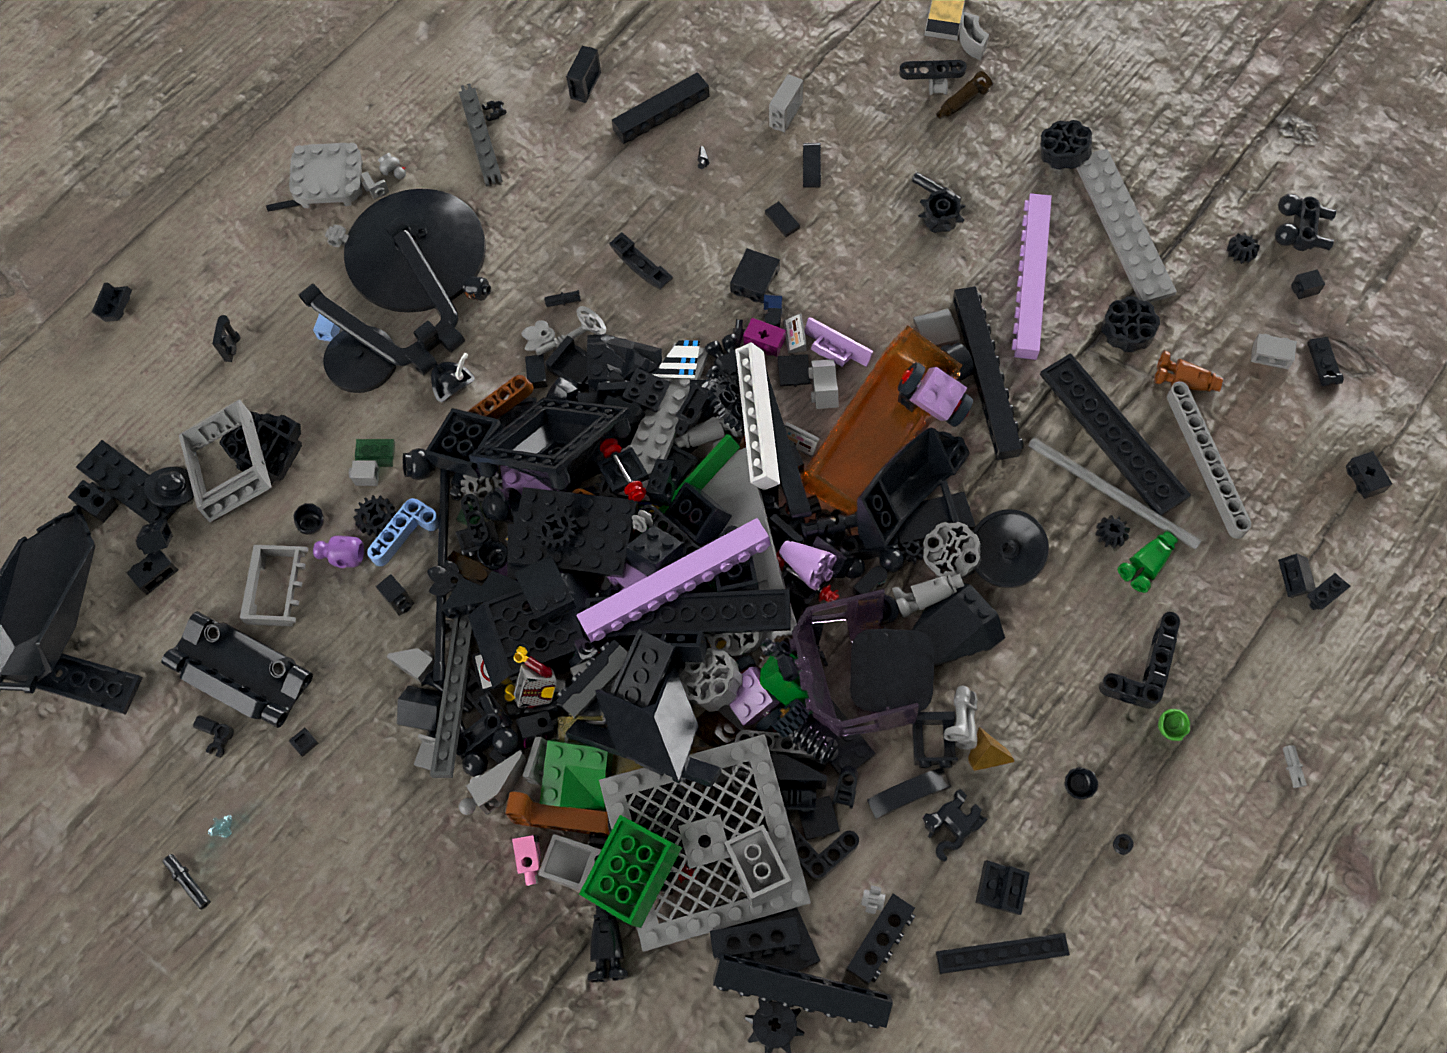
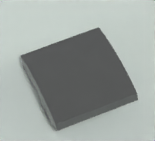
(937, 327)

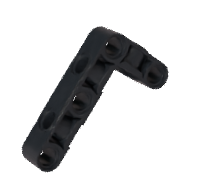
(1155, 673)

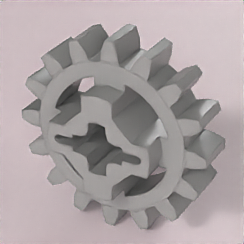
(474, 483)

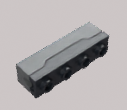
(596, 676)

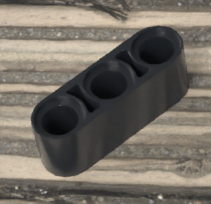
(811, 165)

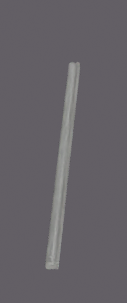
(1075, 469)

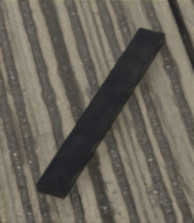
(599, 738)

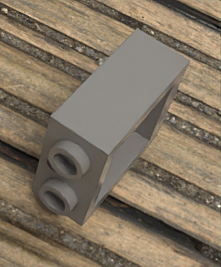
(786, 103)

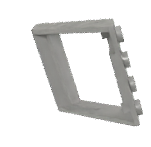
(242, 486)

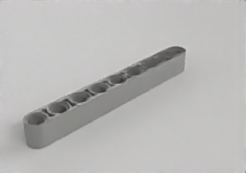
(1206, 467)

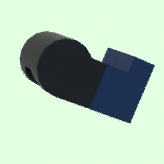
(774, 306)

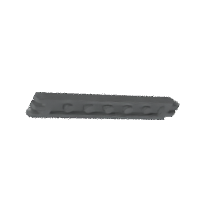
(480, 135)

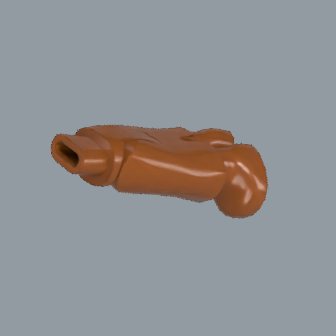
(1192, 375)

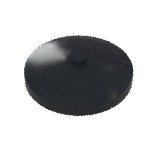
(354, 365)
(1011, 548)

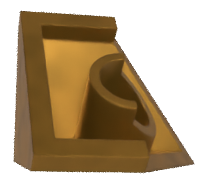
(988, 752)

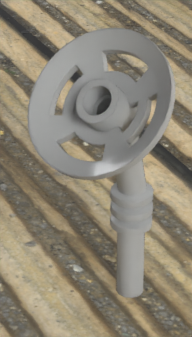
(587, 324)

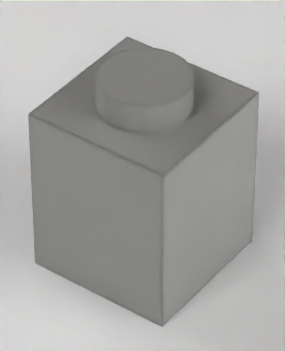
(364, 473)

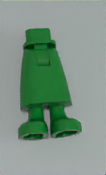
(1151, 558)

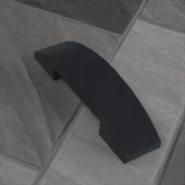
(639, 263)
(908, 792)

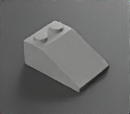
(758, 866)

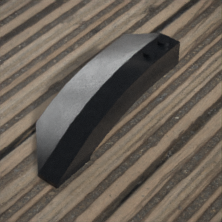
(906, 482)

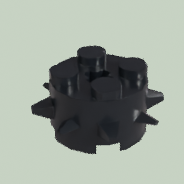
(941, 211)
(762, 1031)

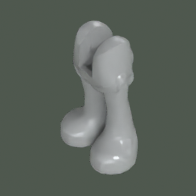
(964, 730)

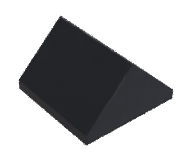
(419, 708)

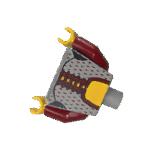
(534, 684)

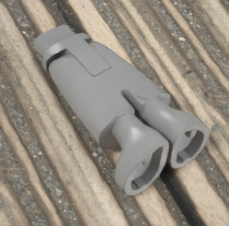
(705, 432)
(926, 593)

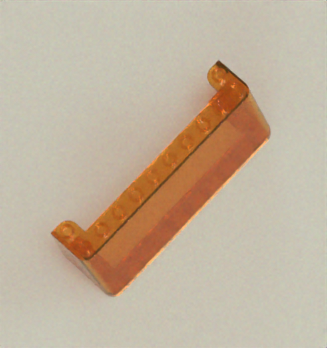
(873, 424)

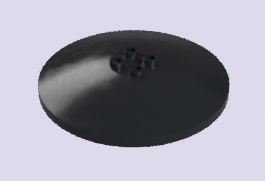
(444, 232)

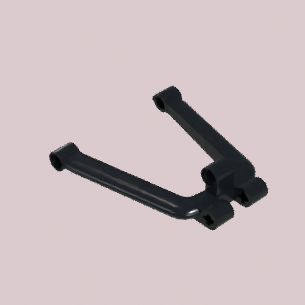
(427, 334)

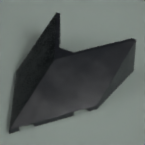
(653, 735)

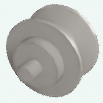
(642, 521)

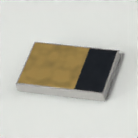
(944, 19)

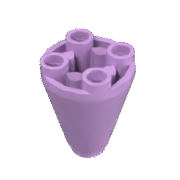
(809, 563)

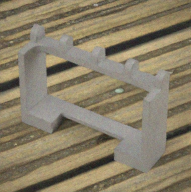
(257, 563)

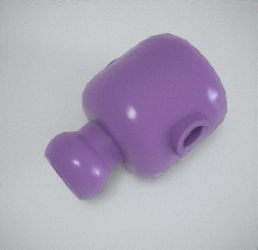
(340, 551)

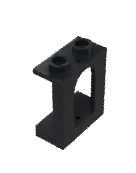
(933, 718)

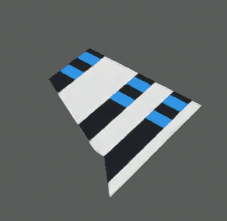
(680, 361)

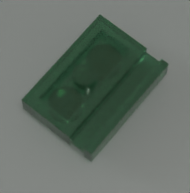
(375, 450)

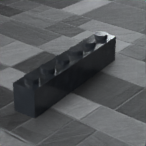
(660, 108)

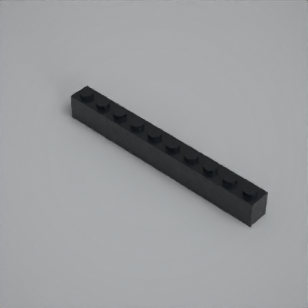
(987, 375)

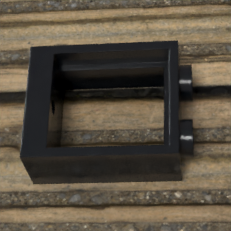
(583, 74)

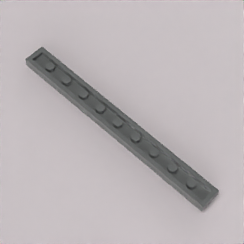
(452, 699)

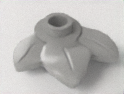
(538, 335)

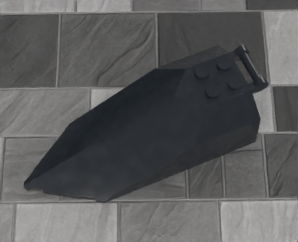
(42, 598)

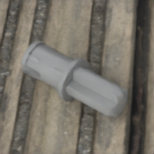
(1294, 766)

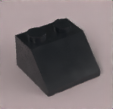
(739, 578)

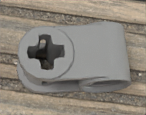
(938, 85)

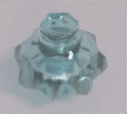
(221, 827)

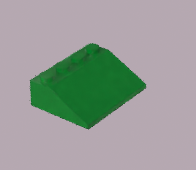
(630, 871)

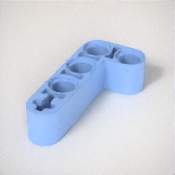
(381, 556)

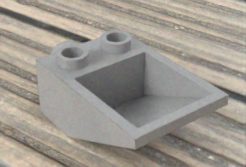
(493, 787)
(568, 862)

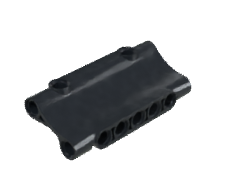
(237, 669)

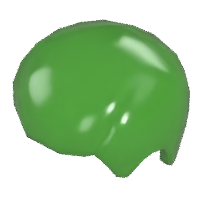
(1174, 724)

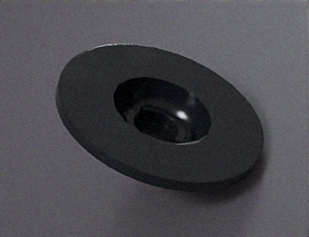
(169, 487)

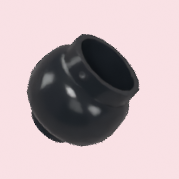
(416, 464)

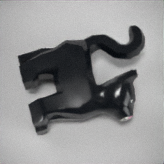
(956, 821)

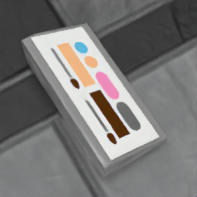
(795, 334)
(802, 440)

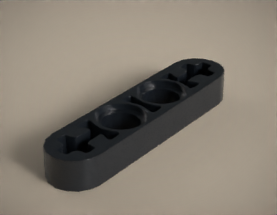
(932, 66)

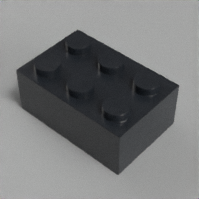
(697, 514)

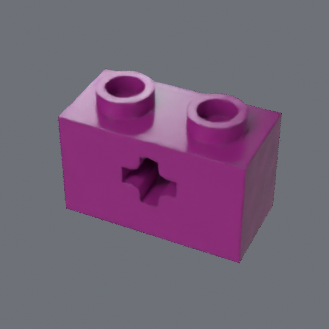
(765, 336)

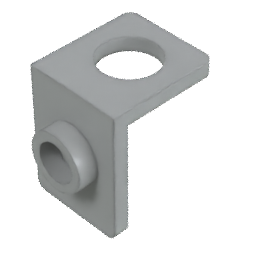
(425, 753)

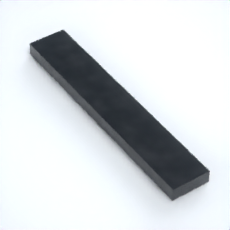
(1002, 953)

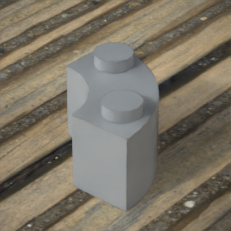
(972, 37)
(824, 384)

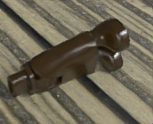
(978, 84)

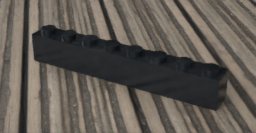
(802, 990)

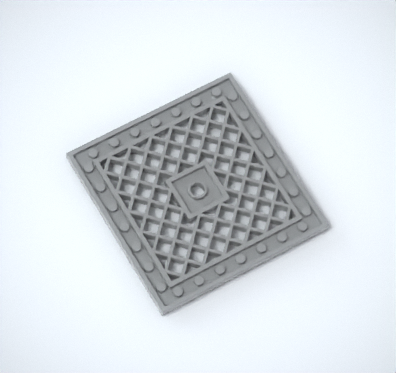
(735, 912)

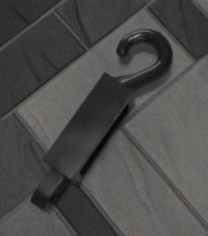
(696, 400)

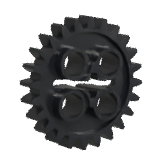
(722, 394)

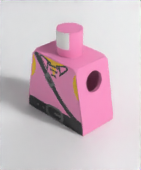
(523, 849)

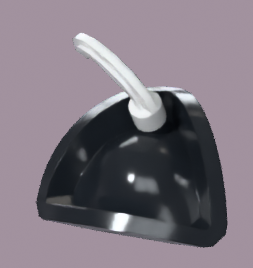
(450, 378)

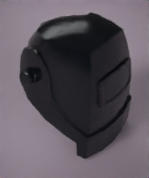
(564, 389)

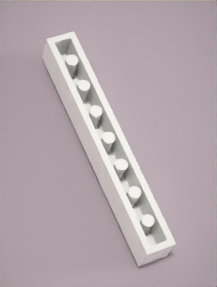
(757, 417)

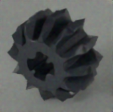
(1243, 248)
(1112, 531)

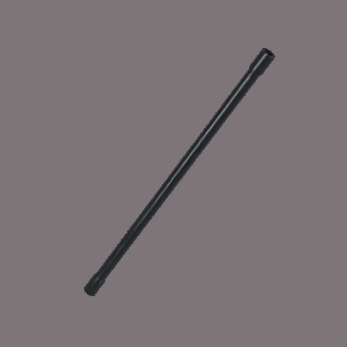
(440, 630)

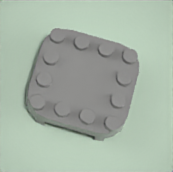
(326, 173)

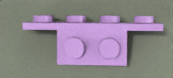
(836, 345)

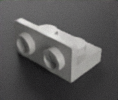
(535, 764)

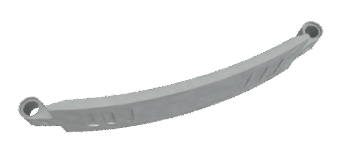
(744, 502)

